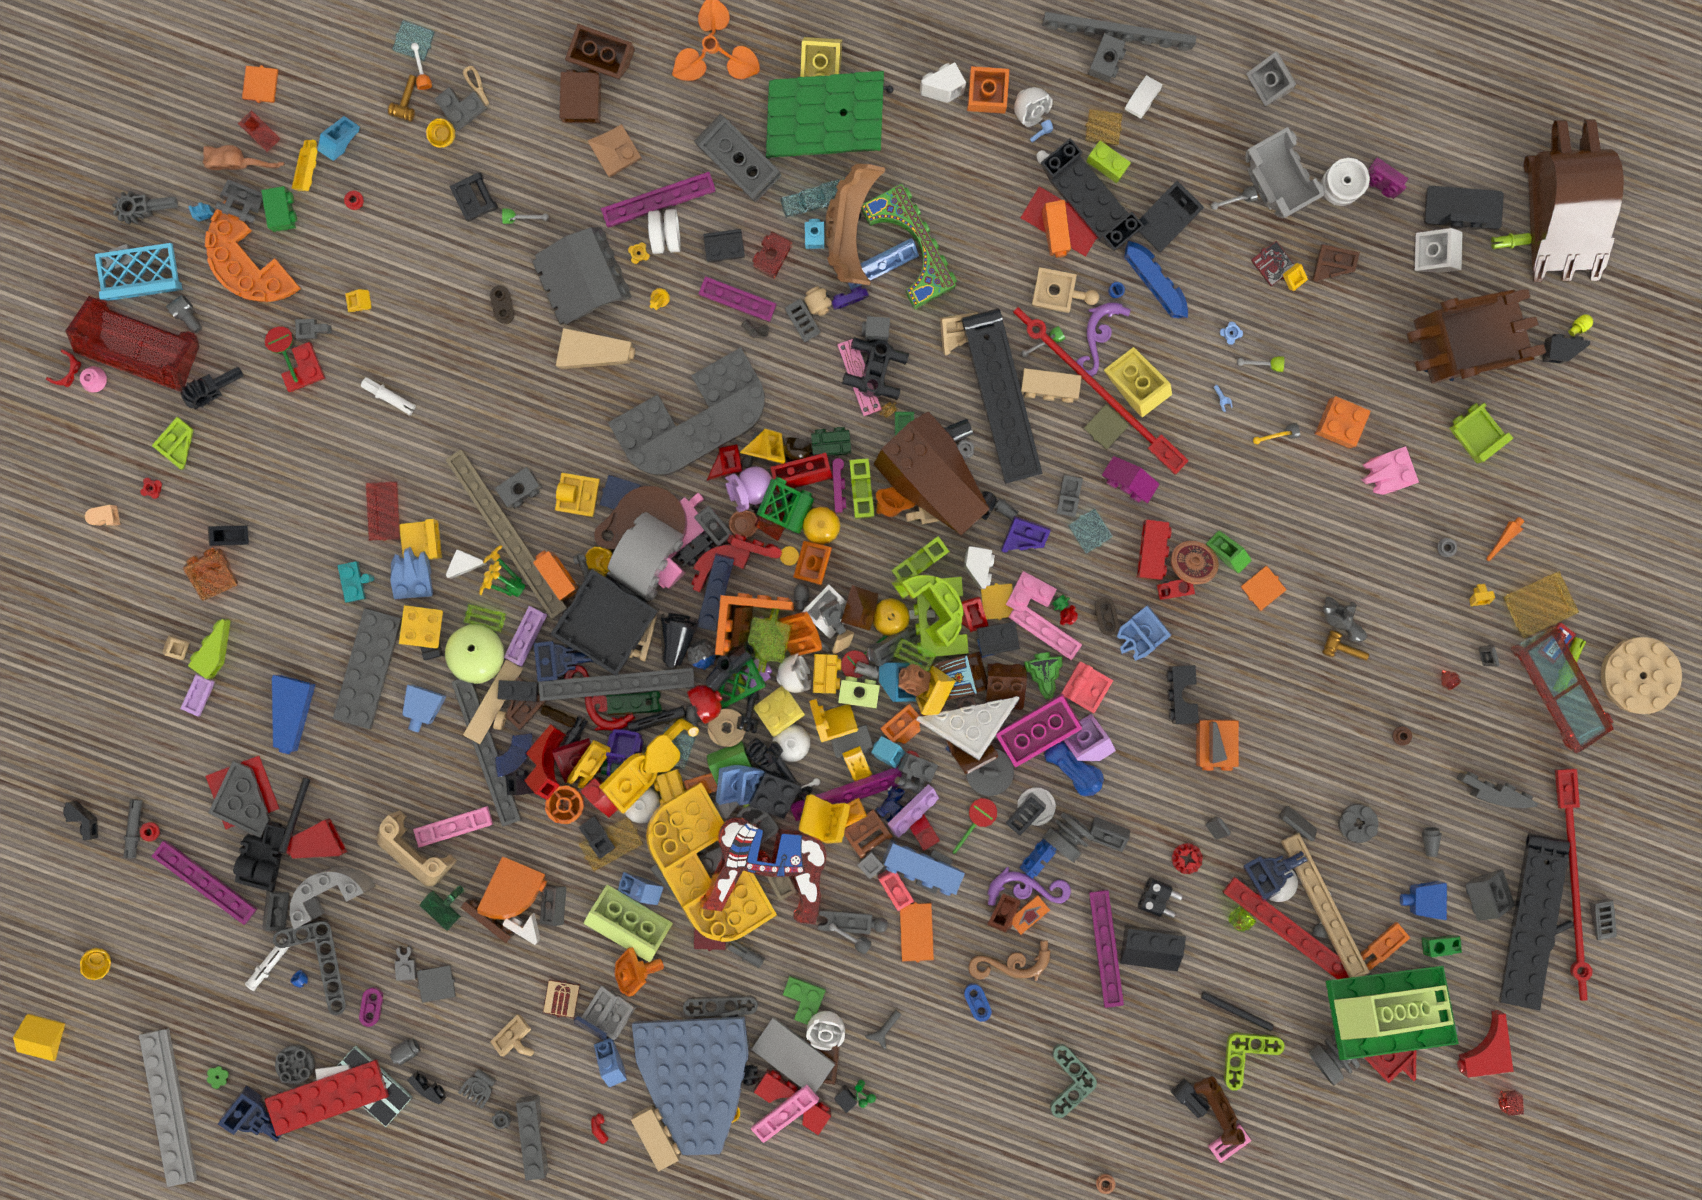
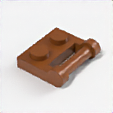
(862, 829)

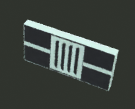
(389, 1107)

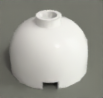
(1031, 105)
(793, 674)
(794, 743)
(644, 807)
(825, 1030)

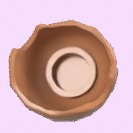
(743, 523)

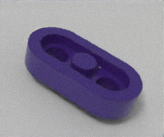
(841, 300)

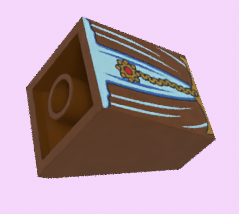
(967, 672)

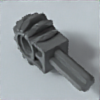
(141, 207)

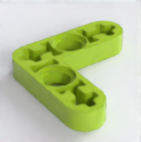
(1240, 1050)

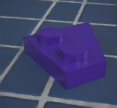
(1025, 535)

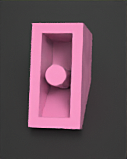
(670, 574)

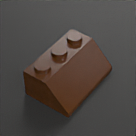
(600, 52)

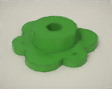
(214, 1080)

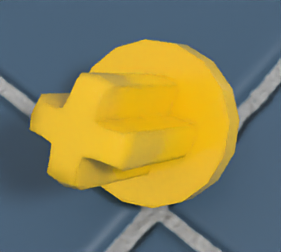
(659, 298)

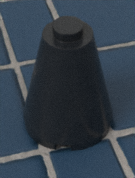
(676, 637)

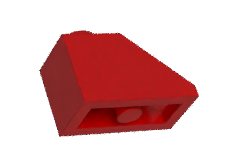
(598, 798)

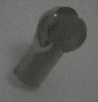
(755, 331)

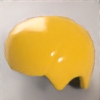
(440, 133)
(599, 558)
(95, 963)

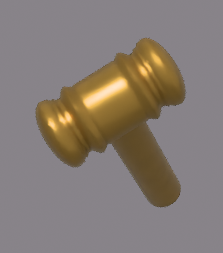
(402, 110)
(1333, 644)

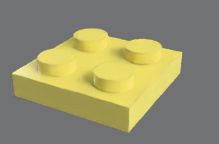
(778, 711)

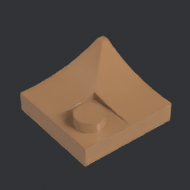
(614, 150)

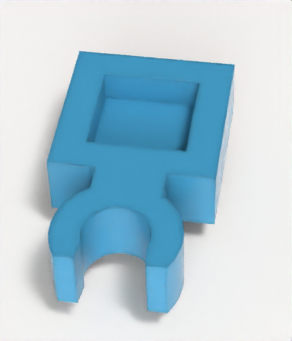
(201, 212)

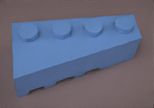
(922, 868)

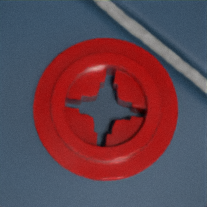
(1184, 850)

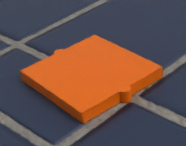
(260, 84)
(1263, 588)

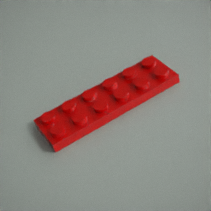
(326, 1097)

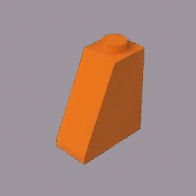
(1056, 228)

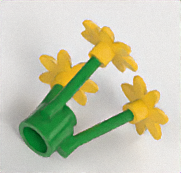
(513, 586)

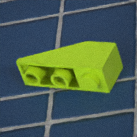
(213, 651)

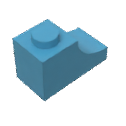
(337, 137)

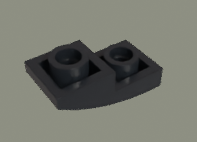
(433, 1092)

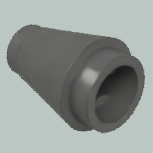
(1431, 840)

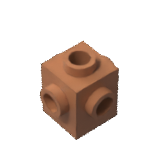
(914, 679)

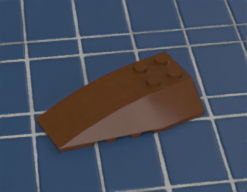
(932, 473)

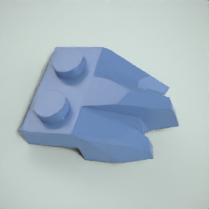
(411, 575)
(1143, 633)
(737, 784)

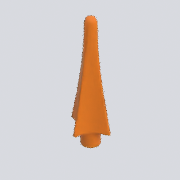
(1511, 530)

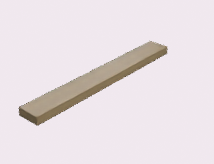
(1326, 908)

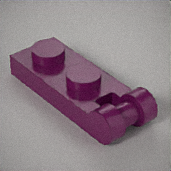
(839, 484)

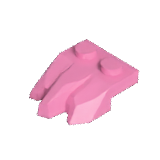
(1391, 471)

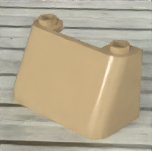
(390, 839)

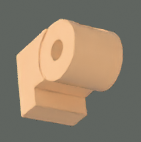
(101, 515)

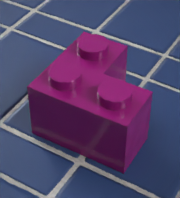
(1130, 479)

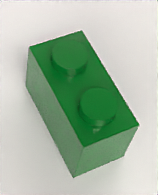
(279, 208)

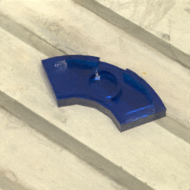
(515, 755)

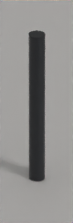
(294, 816)
(1237, 1011)

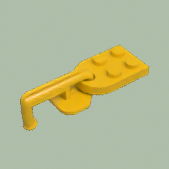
(641, 769)

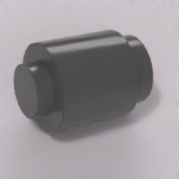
(404, 1051)

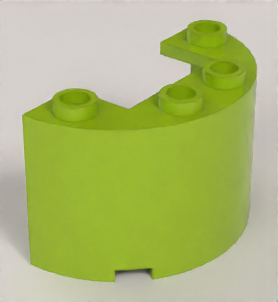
(943, 601)

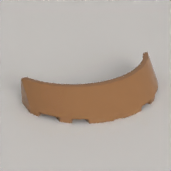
(843, 220)

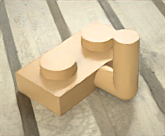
(511, 1036)

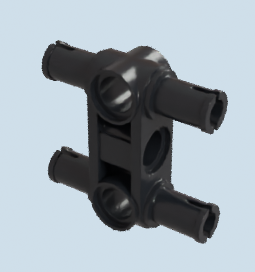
(875, 368)

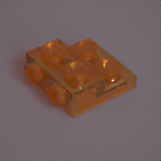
(210, 573)

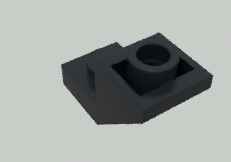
(74, 812)

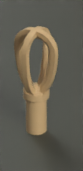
(479, 89)

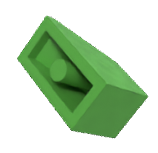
(1229, 552)

